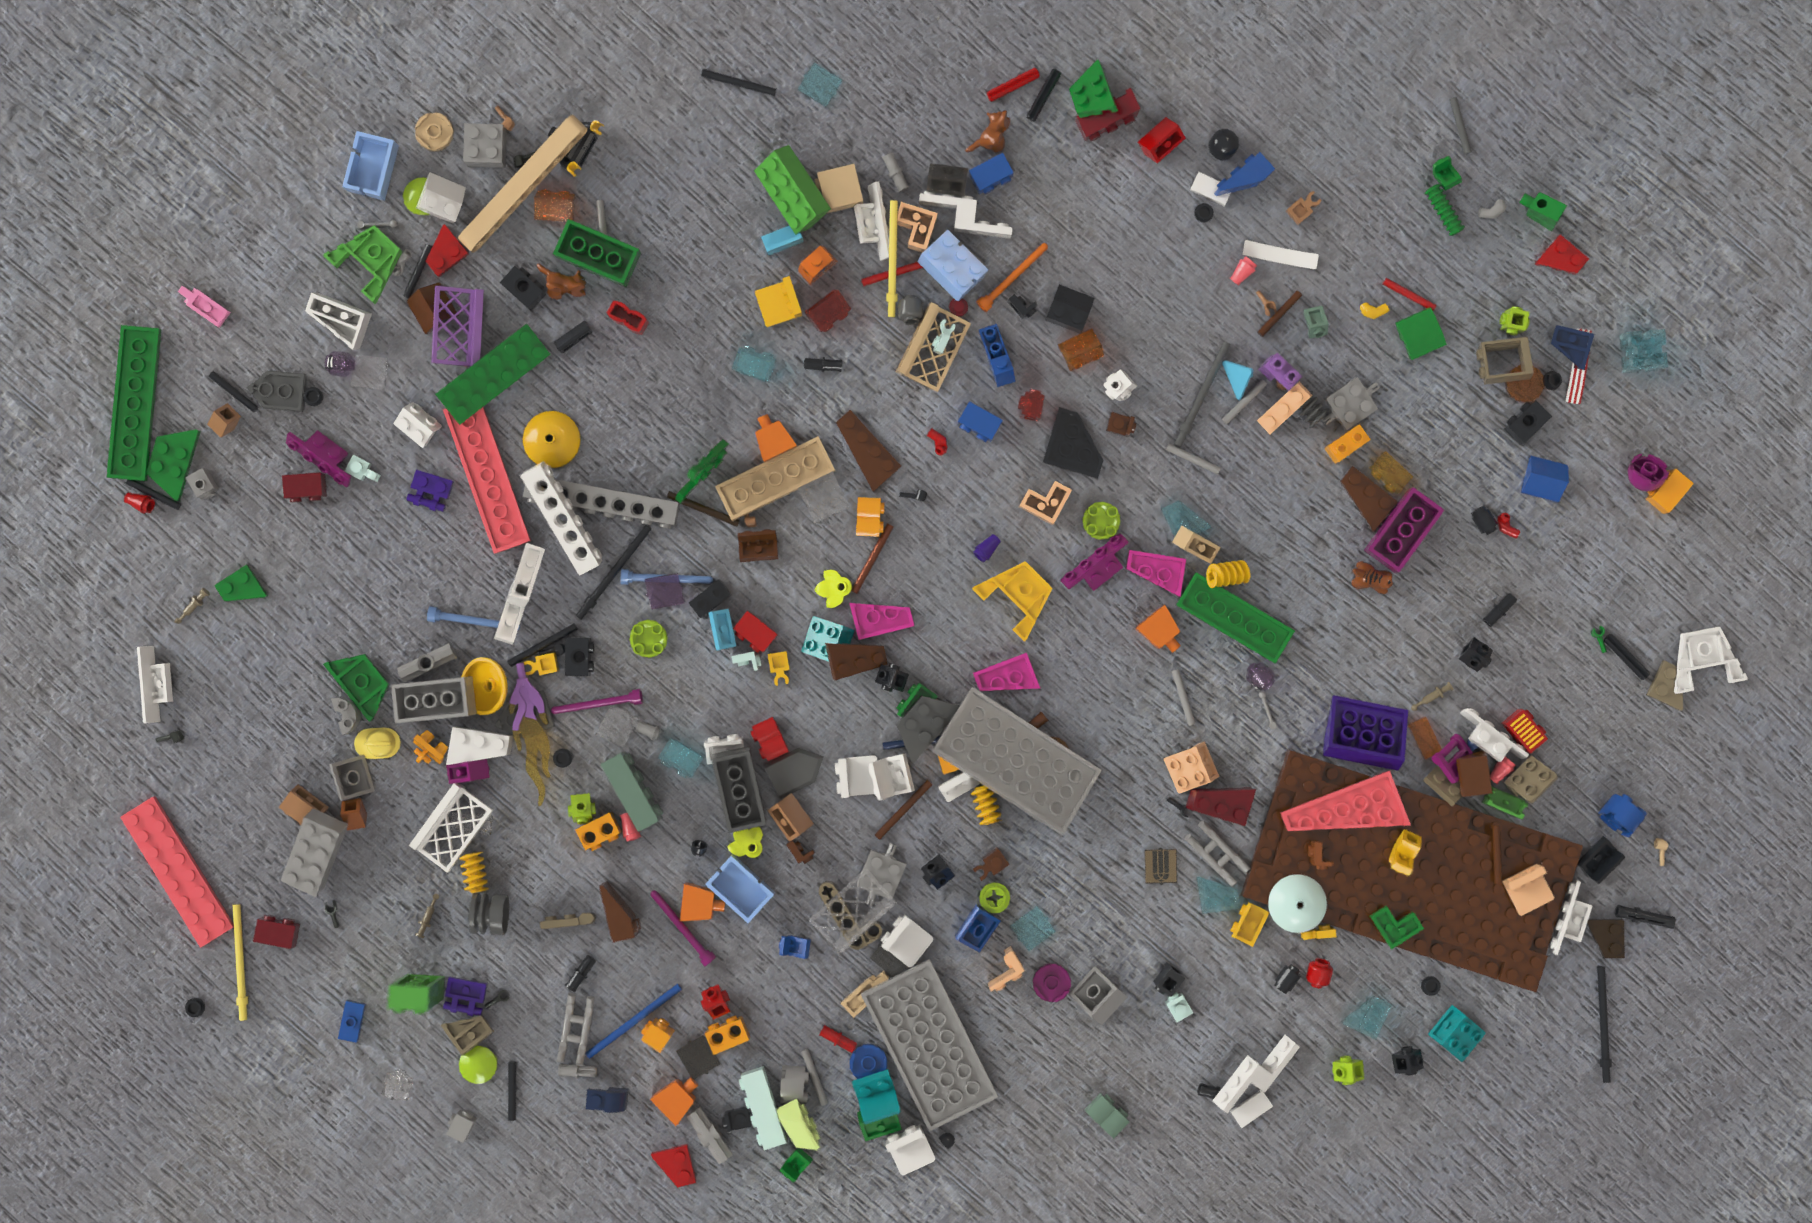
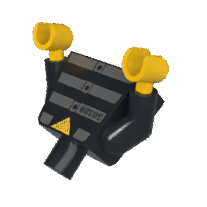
(577, 155)

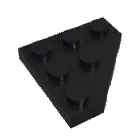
(1072, 446)

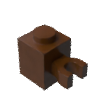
(993, 862)

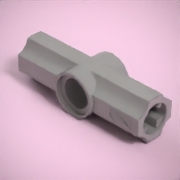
(416, 668)
(709, 1135)

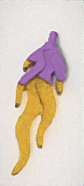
(527, 724)

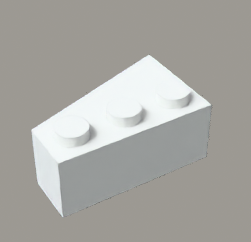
(340, 318)
(475, 744)

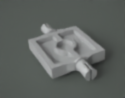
(1351, 403)
(885, 869)

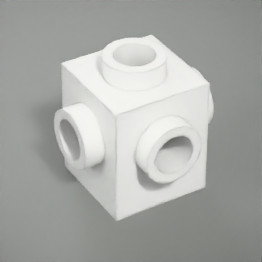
(1119, 385)

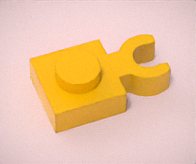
(779, 663)
(544, 664)
(1322, 931)

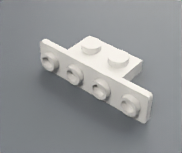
(872, 221)
(154, 684)
(1490, 740)
(1573, 920)

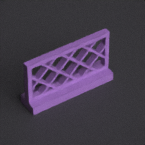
(473, 331)

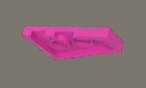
(1159, 569)
(879, 619)
(1007, 675)

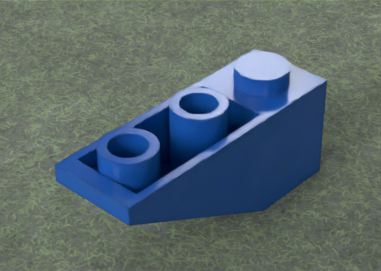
(1254, 171)
(997, 355)

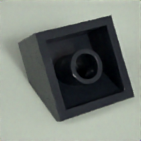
(1070, 309)

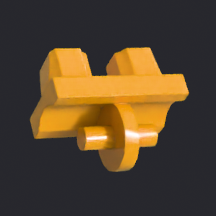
(436, 753)

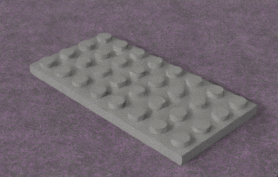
(1017, 761)
(929, 1045)

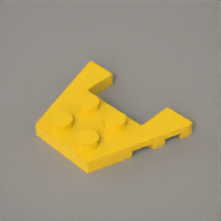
(1024, 589)

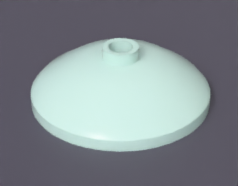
(1284, 901)

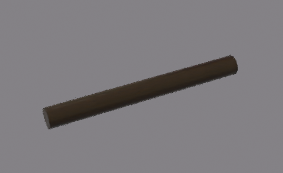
(704, 509)

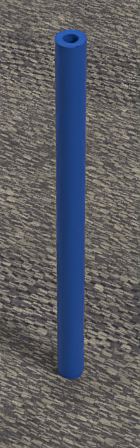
(633, 1021)

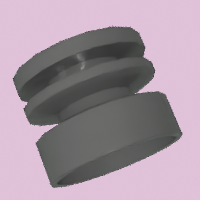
(485, 914)

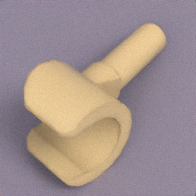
(1662, 845)

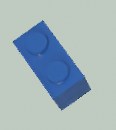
(991, 174)
(979, 422)

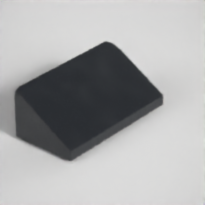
(573, 337)

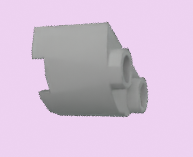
(350, 714)
(793, 1084)

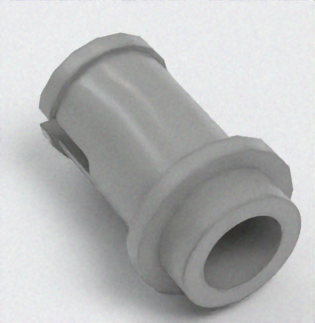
(648, 730)

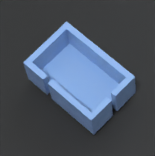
(373, 168)
(952, 265)
(740, 888)

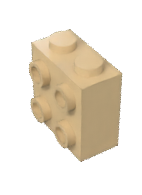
(840, 187)

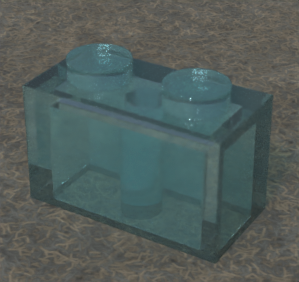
(754, 364)
(681, 758)

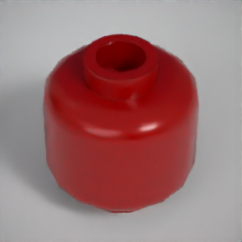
(1319, 973)

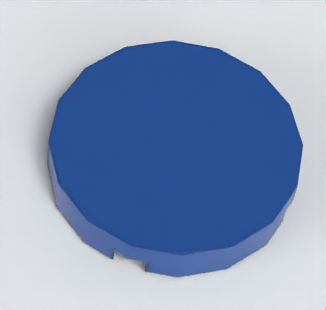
(867, 1060)

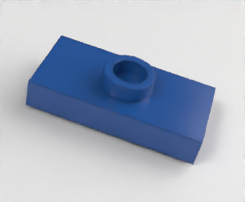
(351, 1021)

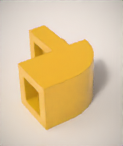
(1404, 852)

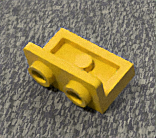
(1249, 924)

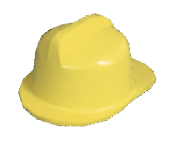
(377, 743)

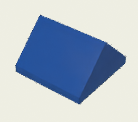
(1545, 479)
(977, 928)

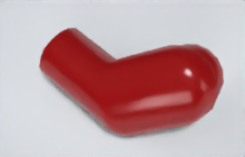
(940, 442)
(1505, 527)

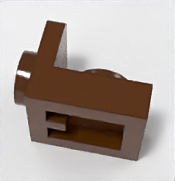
(1121, 424)
(797, 849)

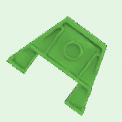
(375, 253)

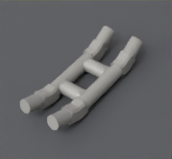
(1217, 865)
(567, 1037)

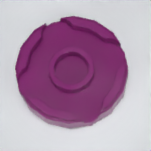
(1051, 982)

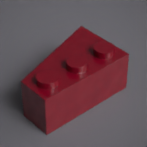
(1108, 121)
(1223, 803)

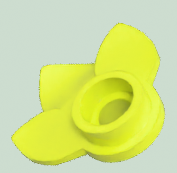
(830, 588)
(744, 840)

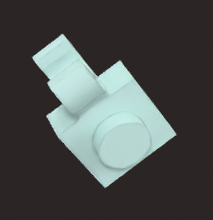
(941, 341)
(360, 468)

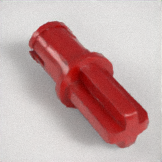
(838, 1039)

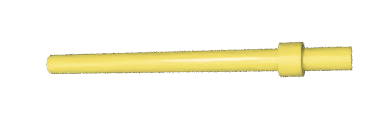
(892, 296)
(242, 999)

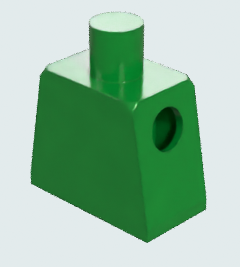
(1543, 209)

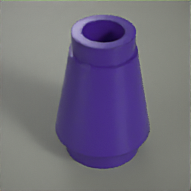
(986, 548)

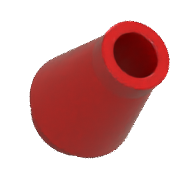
(140, 502)

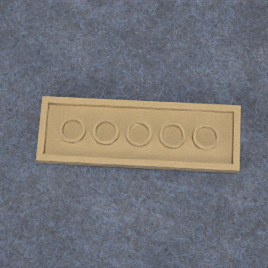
(774, 478)

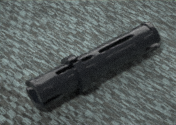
(1636, 914)

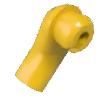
(1373, 312)

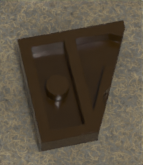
(1608, 936)

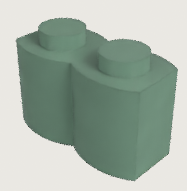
(1107, 1115)

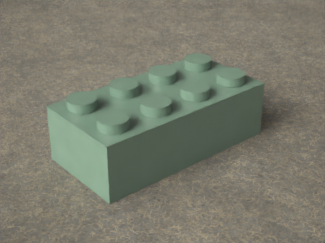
(632, 791)

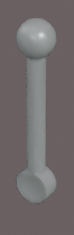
(362, 225)
(1272, 725)

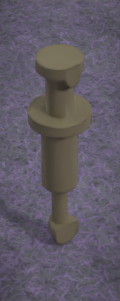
(196, 600)
(1433, 695)
(427, 917)

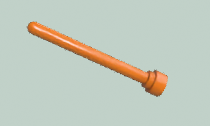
(986, 302)

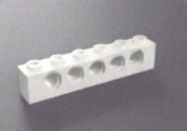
(561, 529)

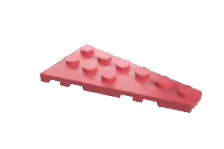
(1360, 805)

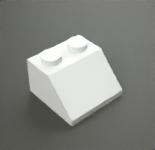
(441, 198)

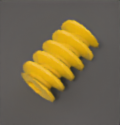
(1227, 573)
(986, 805)
(473, 872)

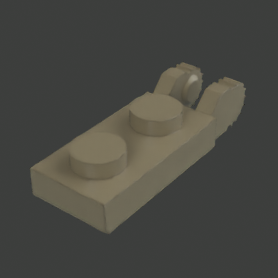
(569, 920)

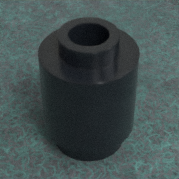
(1484, 520)
(1287, 978)

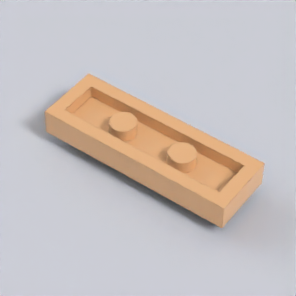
(1284, 408)

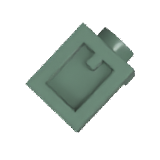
(1316, 322)

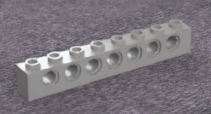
(669, 508)

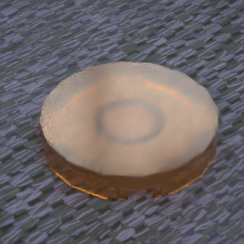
(1525, 389)

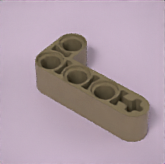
(866, 937)

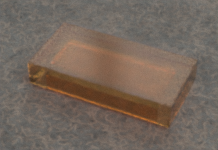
(1424, 737)

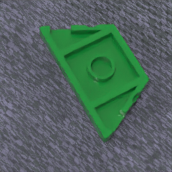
(1092, 92)
(172, 461)
(360, 682)

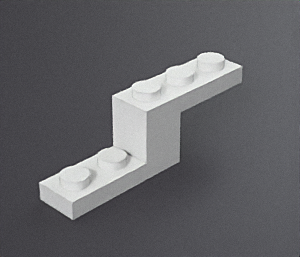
(965, 215)
(519, 593)
(1259, 1075)

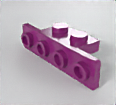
(323, 454)
(1098, 566)

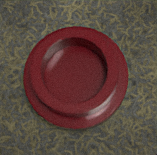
(958, 308)

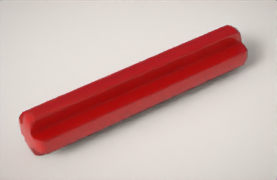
(1013, 84)

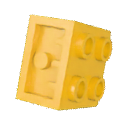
(778, 303)

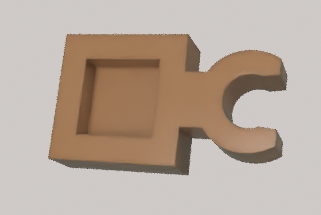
(1301, 209)

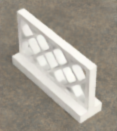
(439, 815)

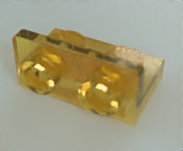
(1390, 472)

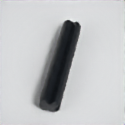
(1043, 95)
(1625, 655)

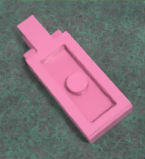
(205, 306)

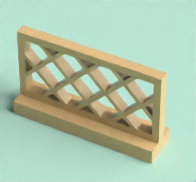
(918, 339)

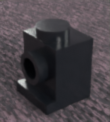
(1175, 980)

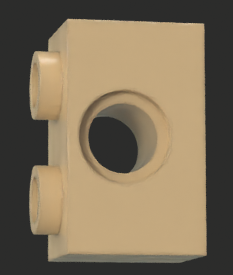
(1196, 544)

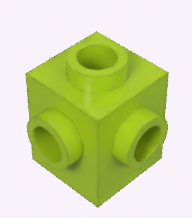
(1520, 318)
(581, 808)
(1348, 1070)

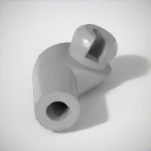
(1498, 208)

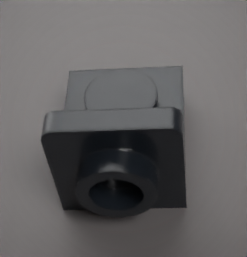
(1019, 304)
(736, 1119)

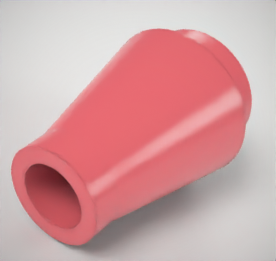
(1243, 270)
(1502, 770)
(628, 828)

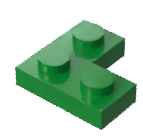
(1395, 931)

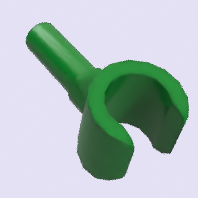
(1600, 638)

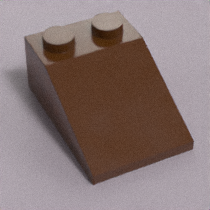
(619, 916)

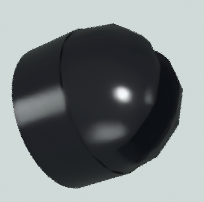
(698, 848)
(947, 1140)

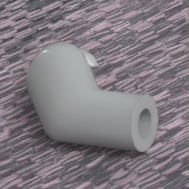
(399, 267)

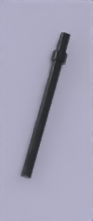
(590, 602)
(1605, 1061)

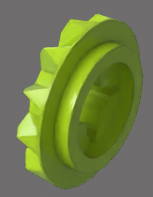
(1002, 902)

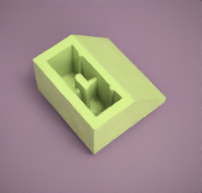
(798, 1125)

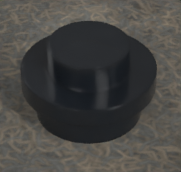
(1203, 212)
(1552, 380)
(313, 396)
(562, 758)
(1430, 985)
(195, 1007)

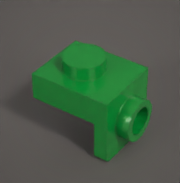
(1446, 173)
(795, 1164)

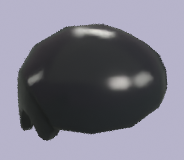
(1223, 144)

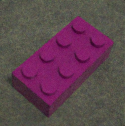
(1404, 530)

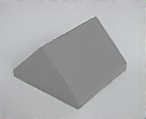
(352, 777)

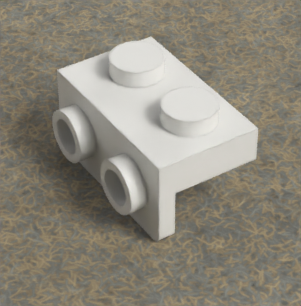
(417, 424)
(716, 745)

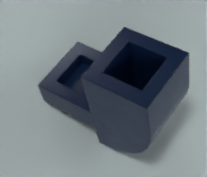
(609, 1101)

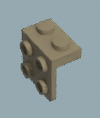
(1531, 780)

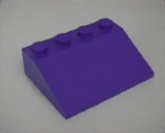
(1366, 733)

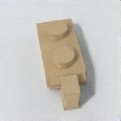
(854, 1002)

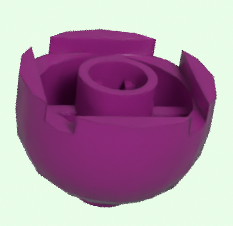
(1647, 472)

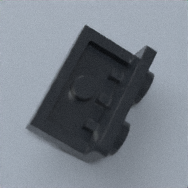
(1600, 860)

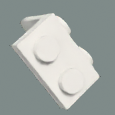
(854, 776)
(891, 776)
(906, 940)
(910, 1149)

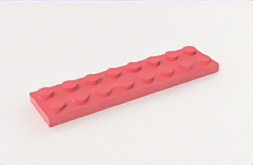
(489, 481)
(177, 871)

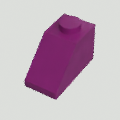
(468, 771)

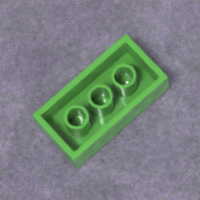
(792, 189)
(416, 993)

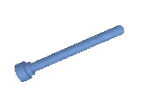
(628, 577)
(435, 614)

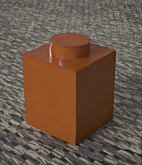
(354, 813)

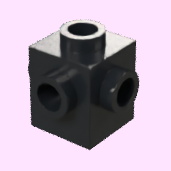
(1476, 654)
(891, 678)
(937, 872)
(1407, 1061)

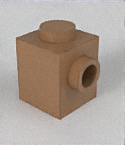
(224, 420)

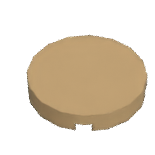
(434, 131)

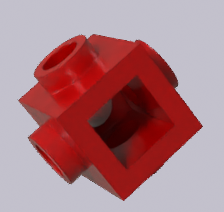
(715, 1001)

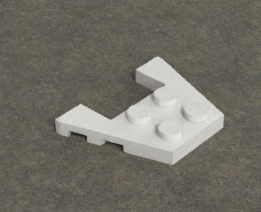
(1703, 650)

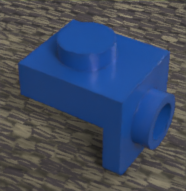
(794, 946)

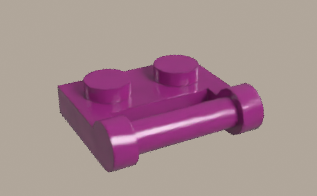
(1450, 768)

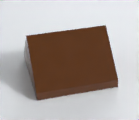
(423, 307)
(1474, 774)

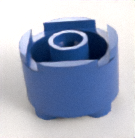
(1622, 814)

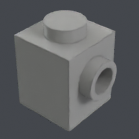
(202, 484)
(461, 1125)

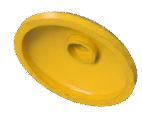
(564, 443)
(488, 684)

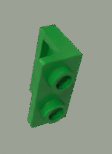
(915, 692)

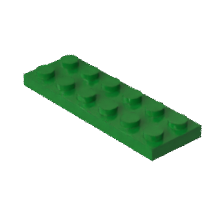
(492, 374)
(1235, 618)

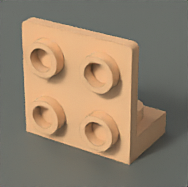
(1191, 768)
(1528, 889)
(1015, 971)

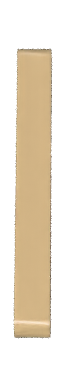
(522, 183)

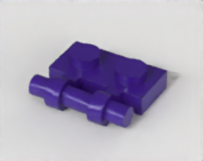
(431, 484)
(465, 990)

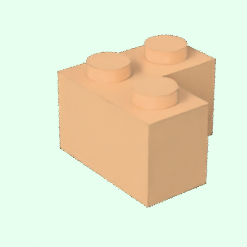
(920, 221)
(1048, 507)

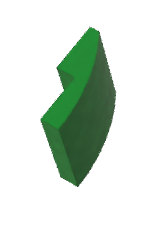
(1420, 333)

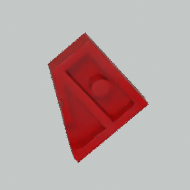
(445, 252)
(1562, 256)
(676, 1164)

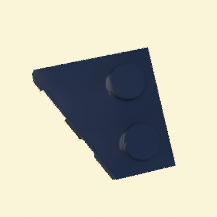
(1573, 344)

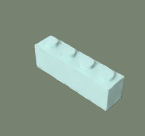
(763, 1108)

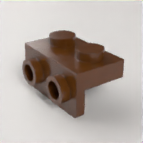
(758, 545)

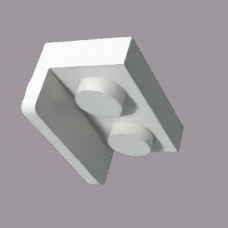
(957, 786)

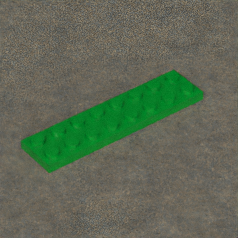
(133, 403)

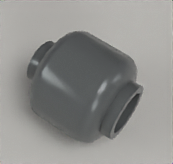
(910, 310)

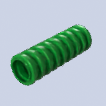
(1444, 210)

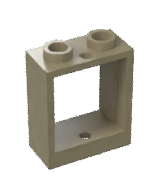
(1524, 356)

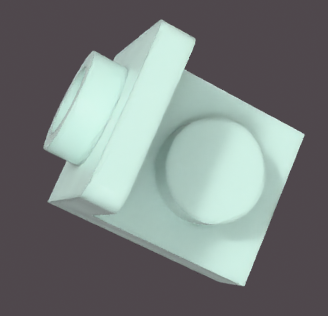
(743, 659)
(1178, 1006)

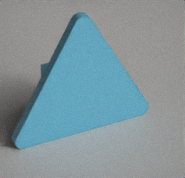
(1238, 377)

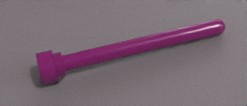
(633, 697)
(705, 955)

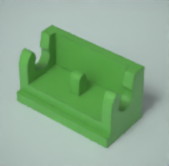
(1505, 802)

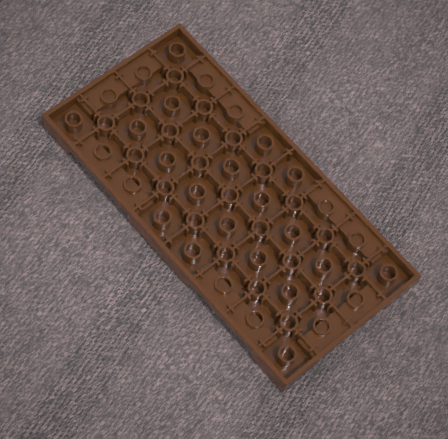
(1452, 877)

